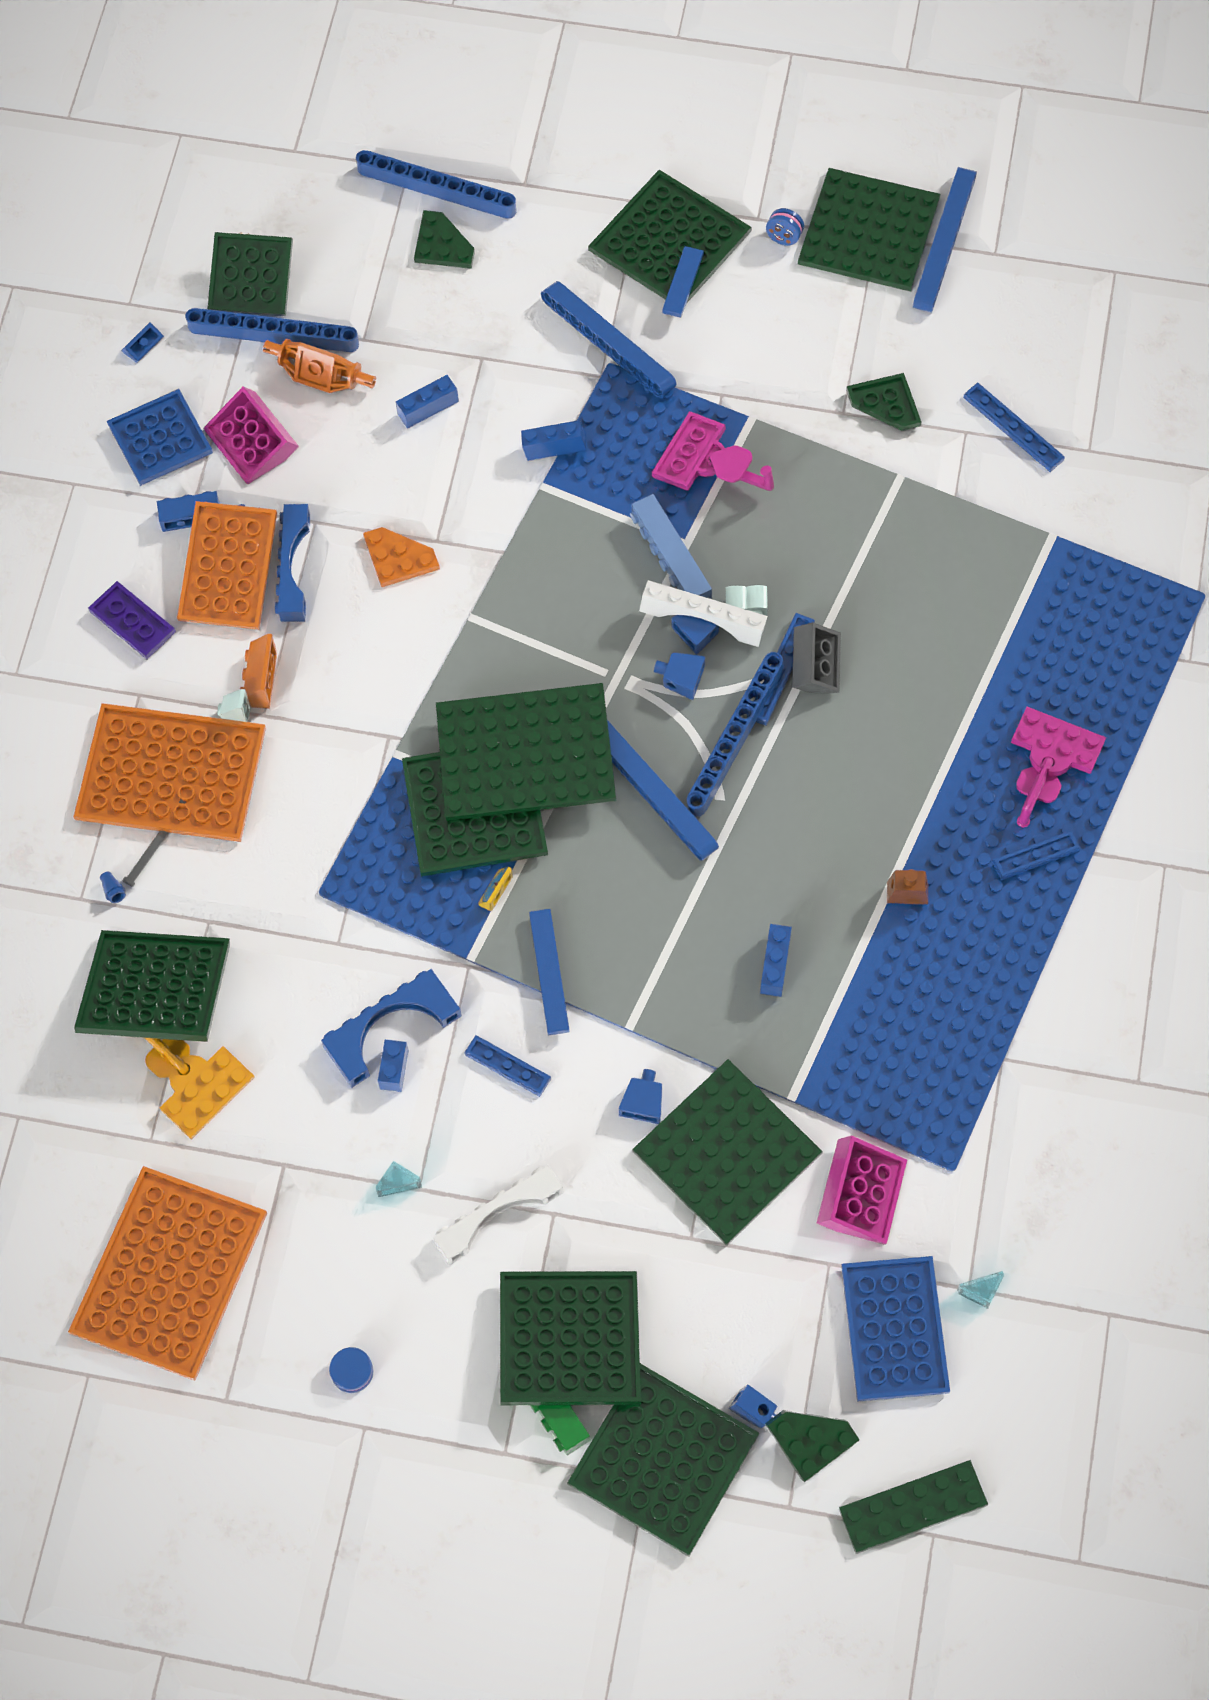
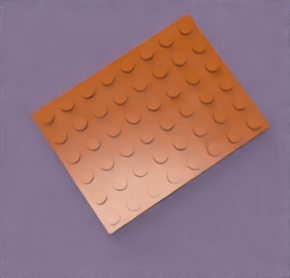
(155, 758)
(168, 1273)

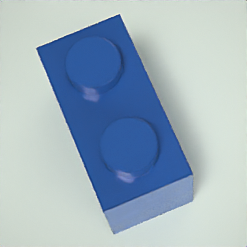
(393, 1065)

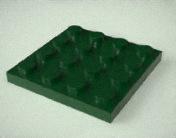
(250, 274)

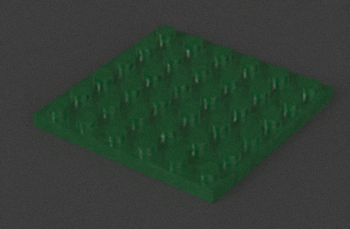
(657, 225)
(869, 229)
(466, 842)
(153, 986)
(727, 1152)
(569, 1338)
(664, 1461)

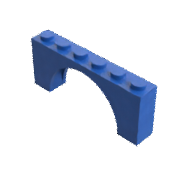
(422, 994)

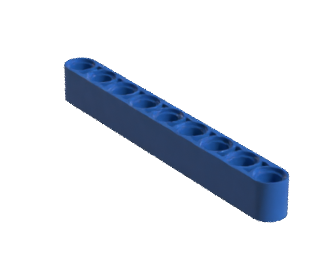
(436, 184)
(944, 239)
(201, 322)
(608, 339)
(735, 743)
(660, 797)

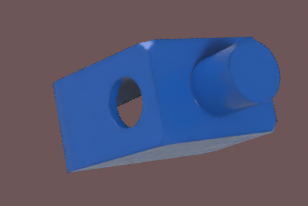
(694, 631)
(682, 673)
(643, 1099)
(747, 1404)

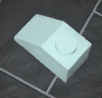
(235, 706)

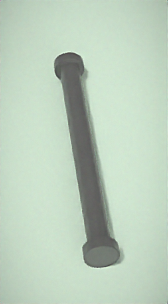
(129, 880)

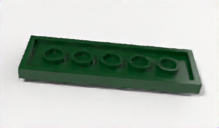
(913, 1506)

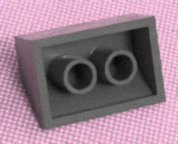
(816, 659)

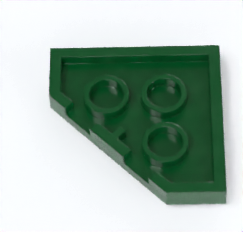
(442, 243)
(886, 400)
(811, 1440)

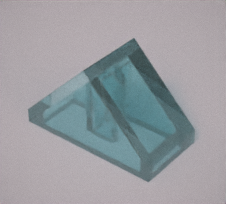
(397, 1180)
(981, 1289)

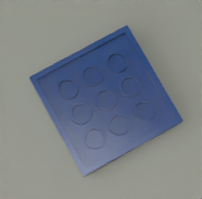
(159, 437)

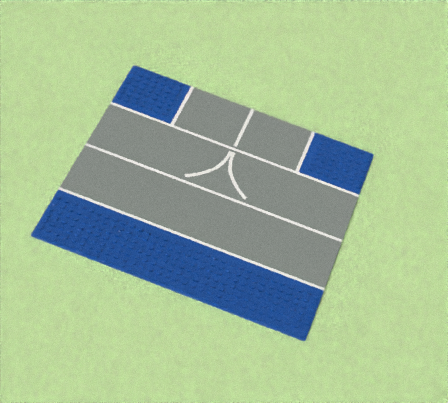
(945, 641)

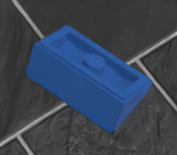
(142, 342)

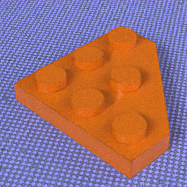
(398, 557)

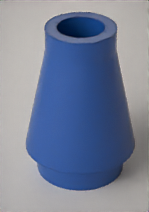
(112, 887)

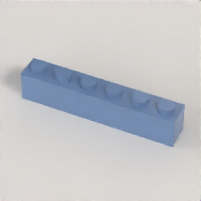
(669, 547)

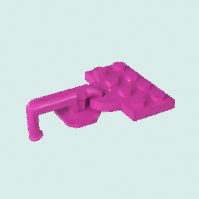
(696, 446)
(1051, 744)

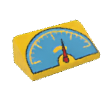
(496, 888)

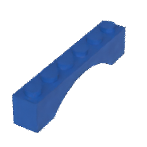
(295, 527)

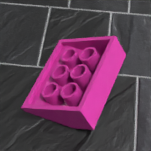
(250, 435)
(862, 1190)

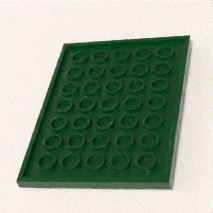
(525, 751)

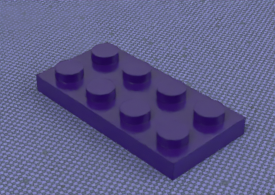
(131, 620)

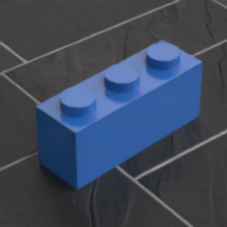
(427, 401)
(553, 440)
(179, 512)
(775, 960)

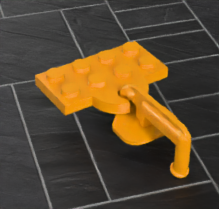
(199, 1085)

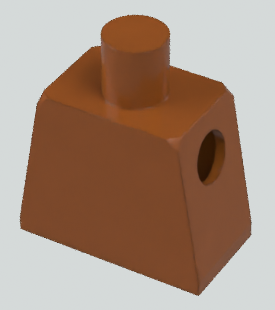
(907, 887)

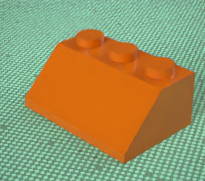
(260, 671)

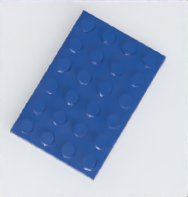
(895, 1328)

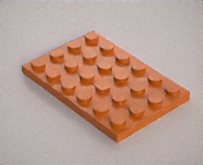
(227, 565)

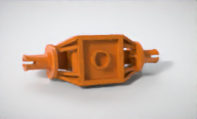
(318, 367)

